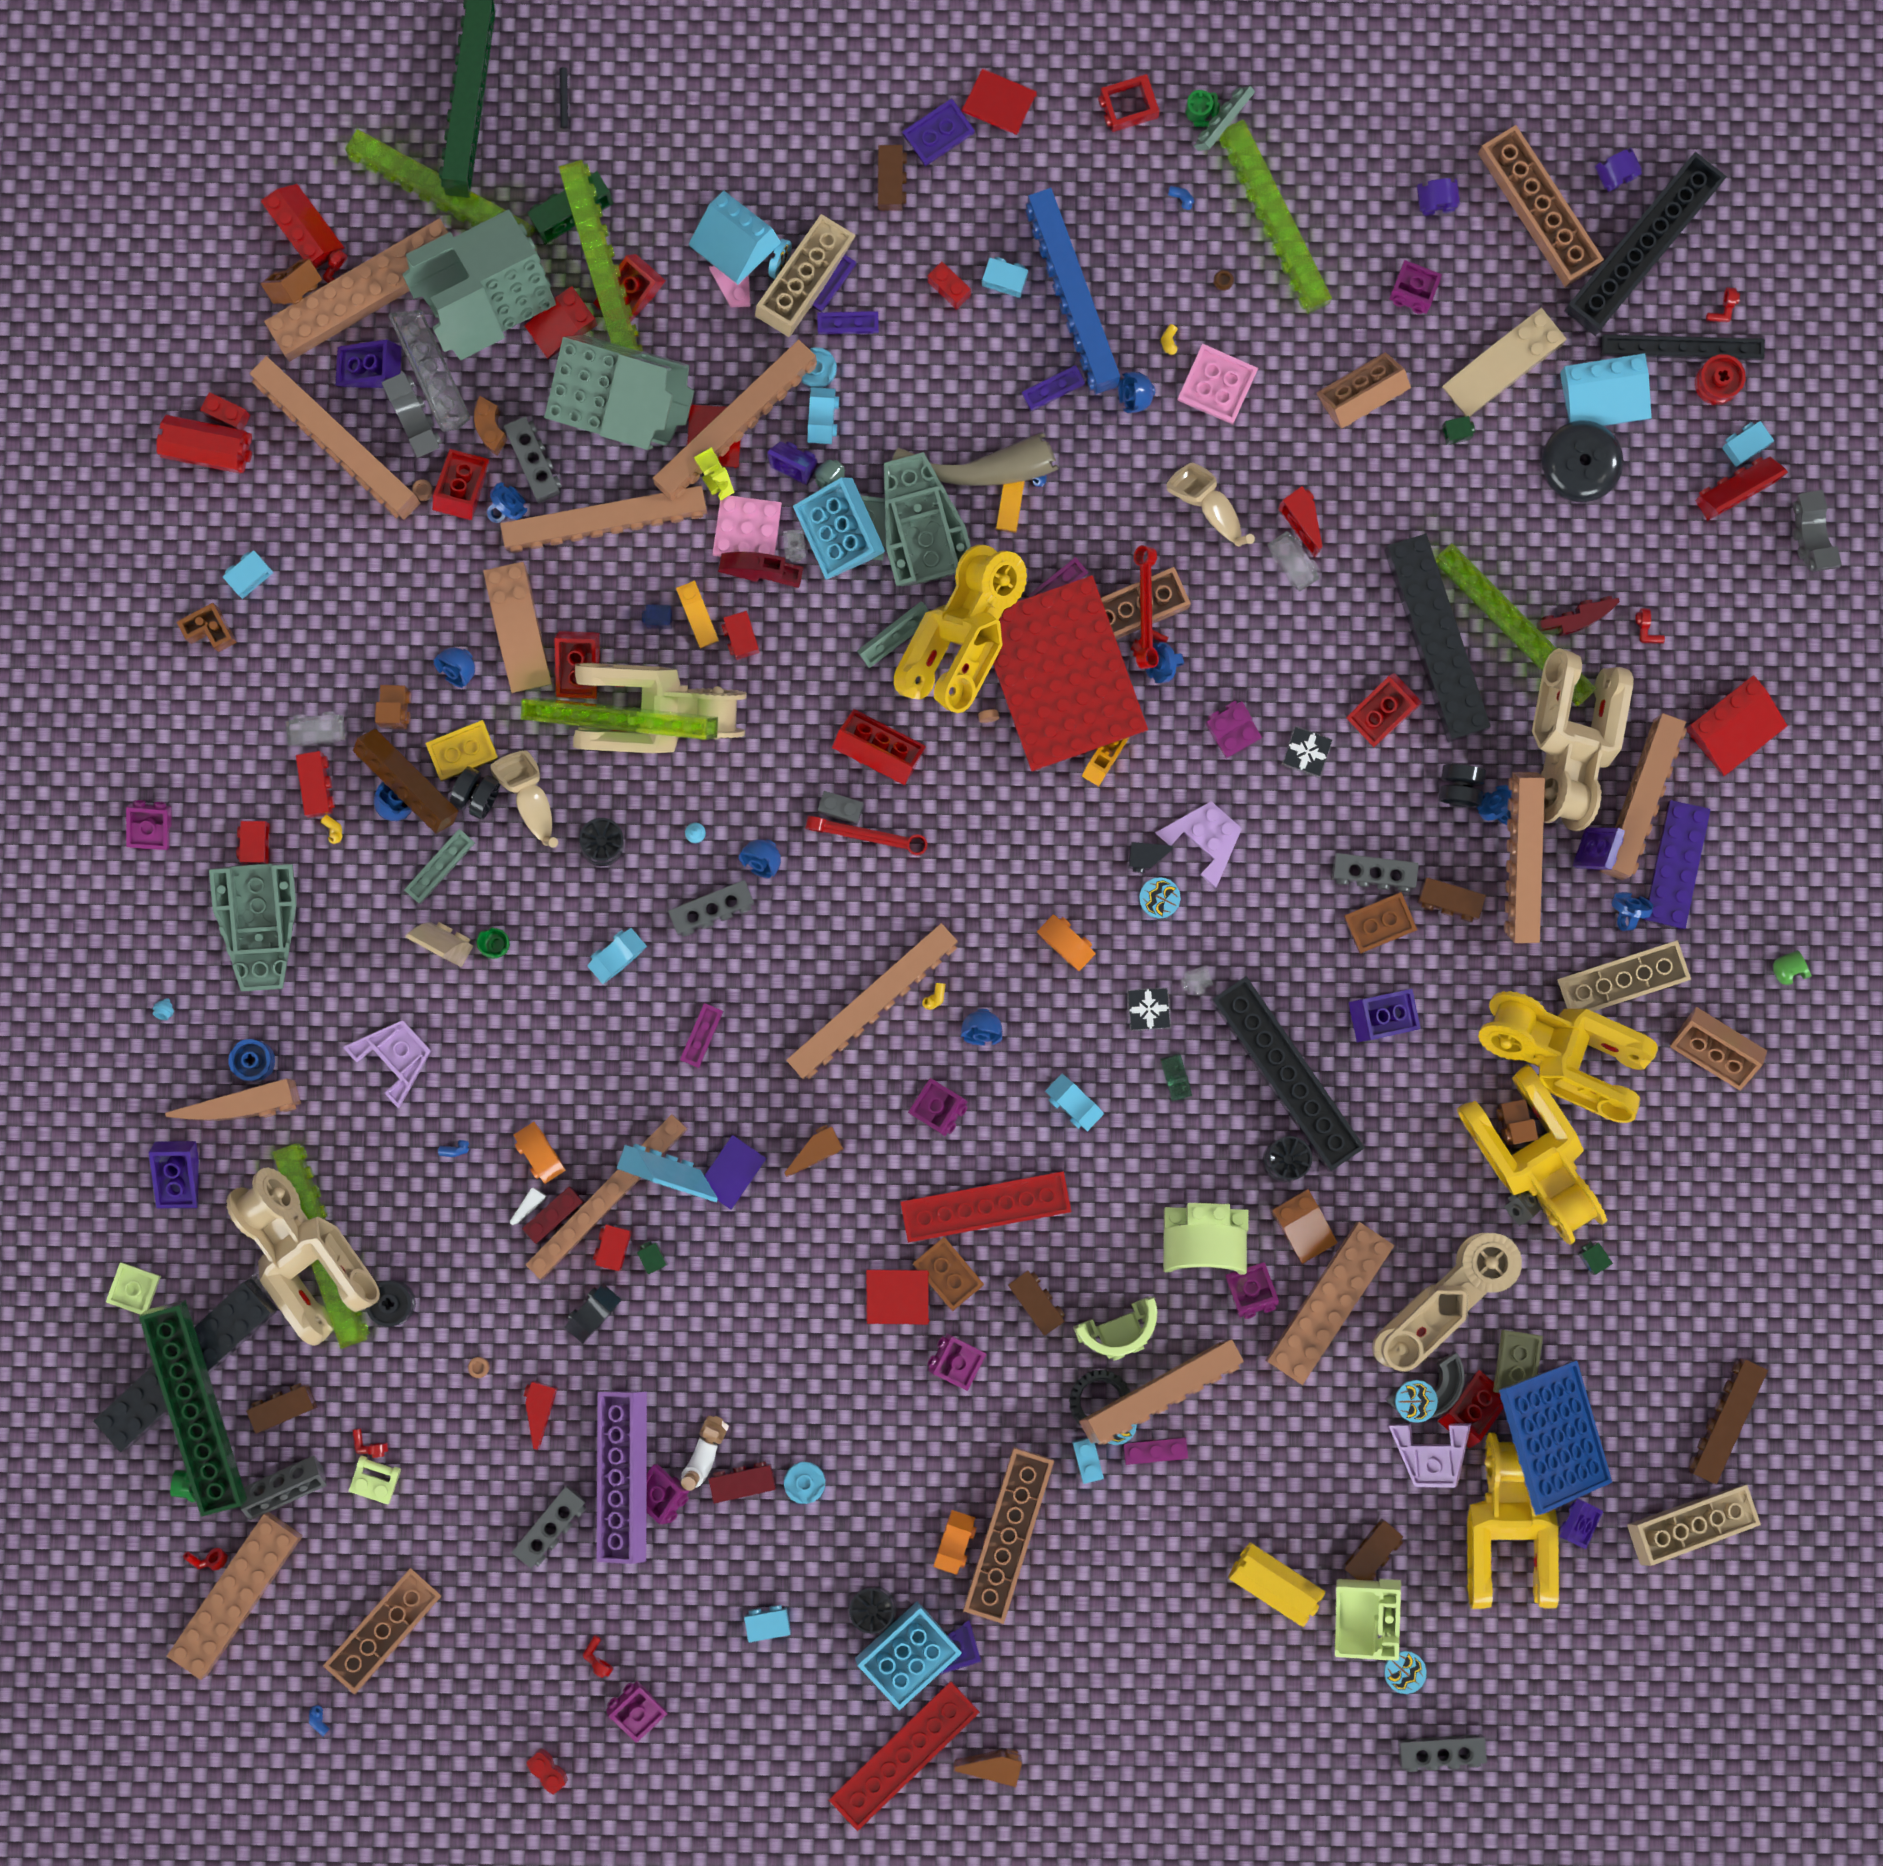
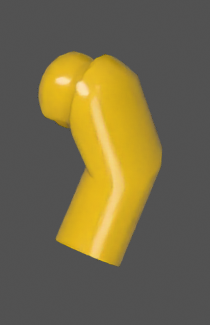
(1167, 340)
(335, 829)
(935, 999)

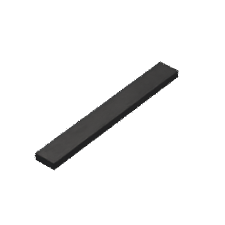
(1682, 347)

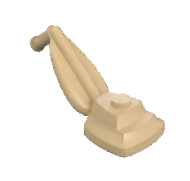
(1197, 487)
(520, 774)

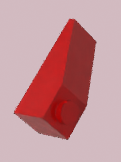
(539, 1406)

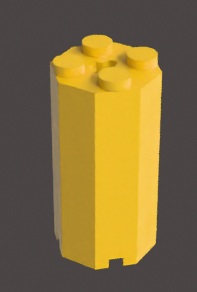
(1276, 1584)

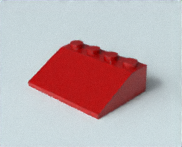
(1737, 725)

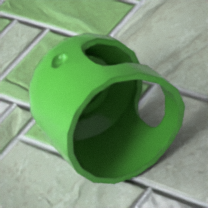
(1790, 965)

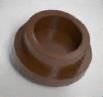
(1223, 280)

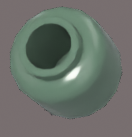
(828, 473)

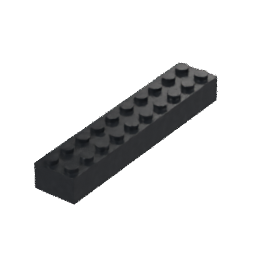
(1645, 243)
(1437, 638)
(1287, 1074)
(218, 1338)

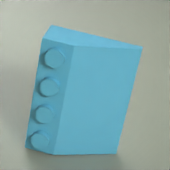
(733, 238)
(1608, 390)
(839, 527)
(665, 1171)
(907, 1655)

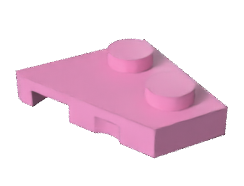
(735, 294)

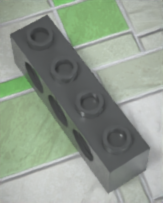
(516, 432)
(1407, 870)
(680, 914)
(283, 1487)
(525, 1549)
(1409, 1747)

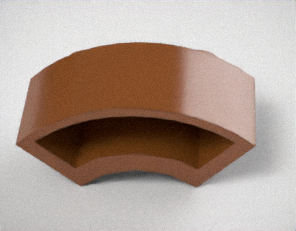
(486, 424)

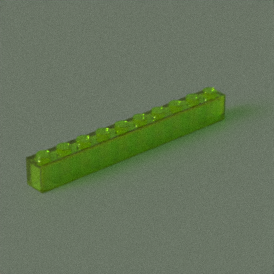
(421, 180)
(1275, 217)
(599, 254)
(1504, 613)
(619, 718)
(345, 1321)

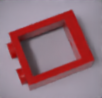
(1118, 124)

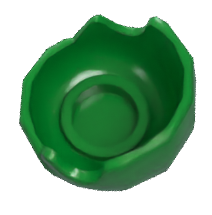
(493, 943)

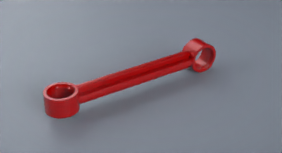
(1146, 607)
(824, 826)

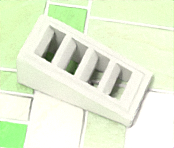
(531, 1201)

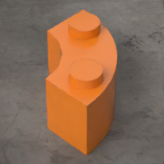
(1066, 942)
(538, 1152)
(954, 1542)

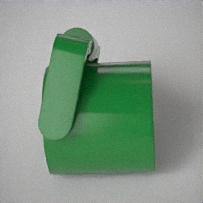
(1200, 106)
(181, 1486)

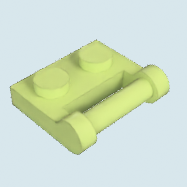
(371, 1486)

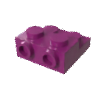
(1415, 287)
(1233, 729)
(148, 825)
(938, 1107)
(1252, 1291)
(956, 1361)
(663, 1495)
(635, 1711)

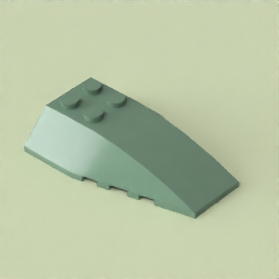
(920, 523)
(256, 920)

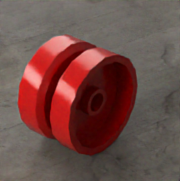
(1720, 379)

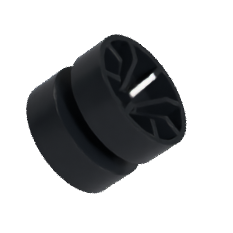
(471, 791)
(1461, 791)
(601, 842)
(1287, 1159)
(873, 1609)

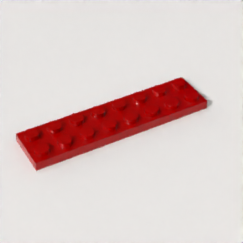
(985, 1207)
(904, 1755)

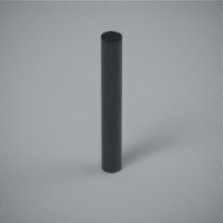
(563, 75)

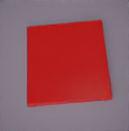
(999, 101)
(699, 418)
(897, 1296)

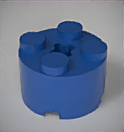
(244, 1052)

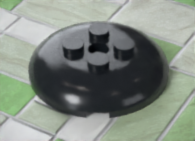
(1568, 475)

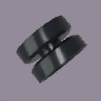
(403, 1306)

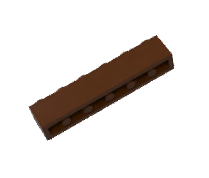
(405, 781)
(1727, 1421)

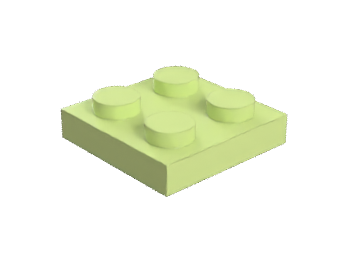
(133, 1288)

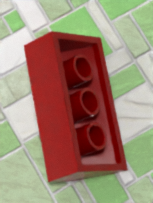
(302, 224)
(1740, 487)
(878, 746)

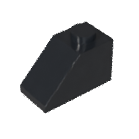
(1145, 855)

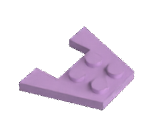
(1211, 832)
(401, 1052)
(1432, 1463)

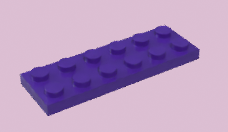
(1677, 863)

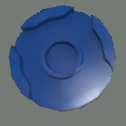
(507, 501)
(1166, 664)
(1496, 805)
(1630, 908)

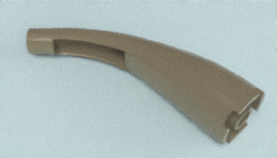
(1012, 464)

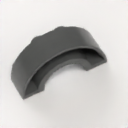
(411, 414)
(1812, 533)
(1449, 1384)

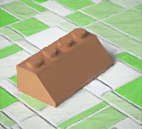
(1364, 390)
(1718, 1048)

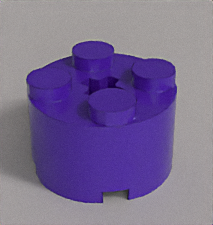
(1619, 168)
(1438, 195)

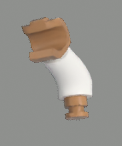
(703, 1457)

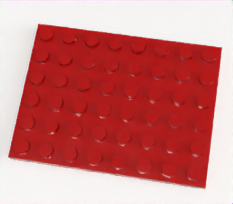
(1065, 675)

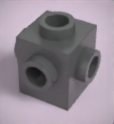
(1522, 1207)

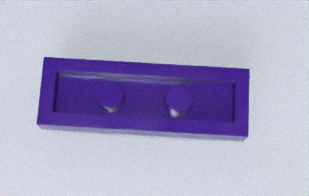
(848, 322)
(1053, 388)

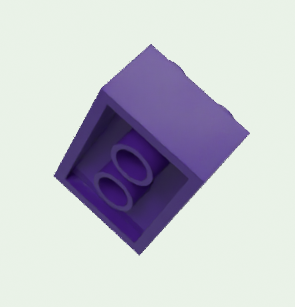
(367, 364)
(792, 462)
(1384, 1015)
(175, 1173)

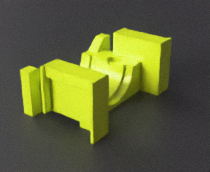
(714, 476)

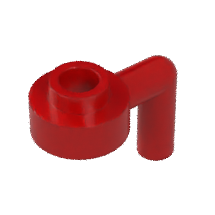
(336, 261)
(1730, 298)
(1643, 619)
(1156, 636)
(376, 1450)
(215, 1559)
(600, 1667)

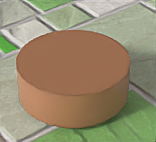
(422, 489)
(988, 716)
(478, 1367)

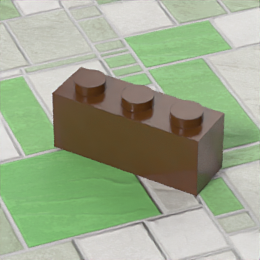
(891, 177)
(1451, 899)
(1037, 1302)
(281, 1407)
(1373, 1551)

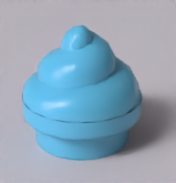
(695, 832)
(163, 1009)

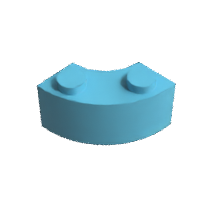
(821, 415)
(617, 955)
(1074, 1103)

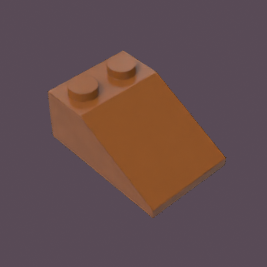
(818, 1148)
(1304, 1226)
(994, 1766)

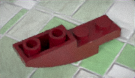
(760, 565)
(1586, 615)

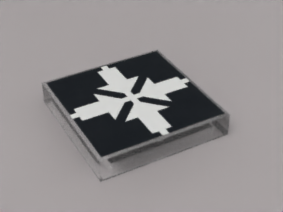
(1307, 752)
(1149, 1009)

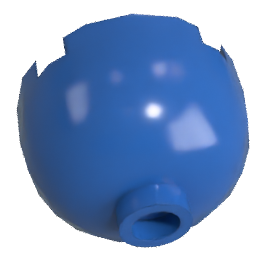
(1135, 392)
(456, 665)
(389, 805)
(761, 856)
(981, 1027)

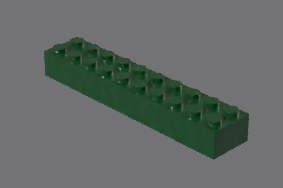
(467, 97)
(193, 1408)

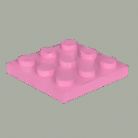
(1217, 384)
(747, 526)

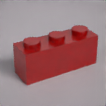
(315, 784)

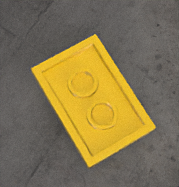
(460, 749)

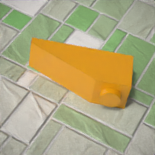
(697, 614)
(1103, 761)

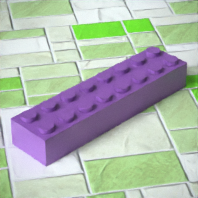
(621, 1476)

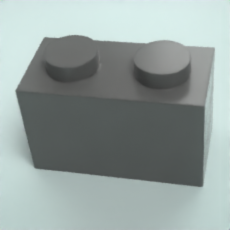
(840, 807)

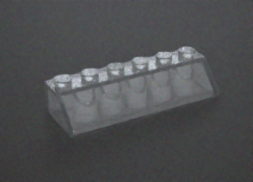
(430, 369)

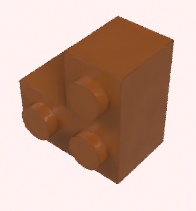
(292, 283)
(207, 623)
(393, 706)
(1516, 1123)

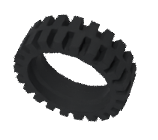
(1082, 1382)

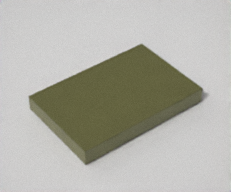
(1517, 1358)

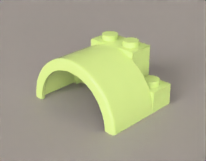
(1205, 1237)
(1123, 1333)
(1365, 1612)

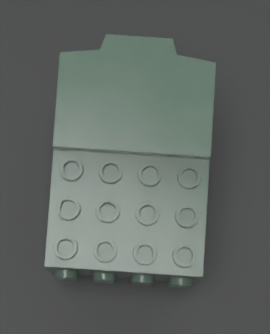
(479, 283)
(619, 392)

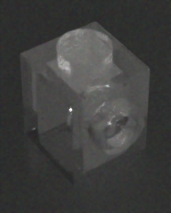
(794, 545)
(1196, 980)

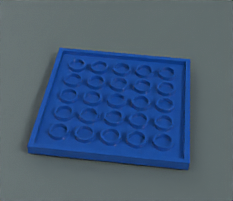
(1555, 1437)

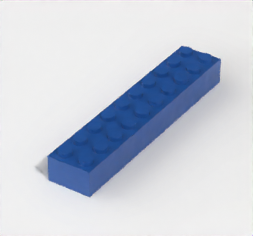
(1073, 291)

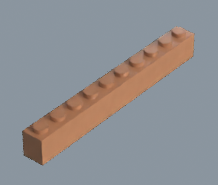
(737, 418)
(601, 519)
(873, 1000)
(600, 1203)

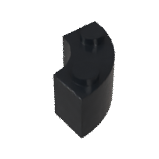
(592, 1313)

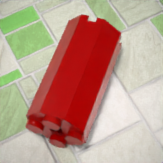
(204, 444)

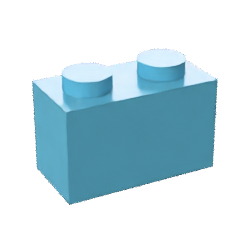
(1005, 277)
(1748, 443)
(247, 574)
(1087, 1460)
(767, 1623)

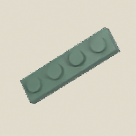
(1224, 118)
(892, 635)
(439, 866)

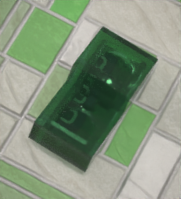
(1176, 1077)

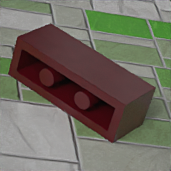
(553, 1215)
(742, 1482)

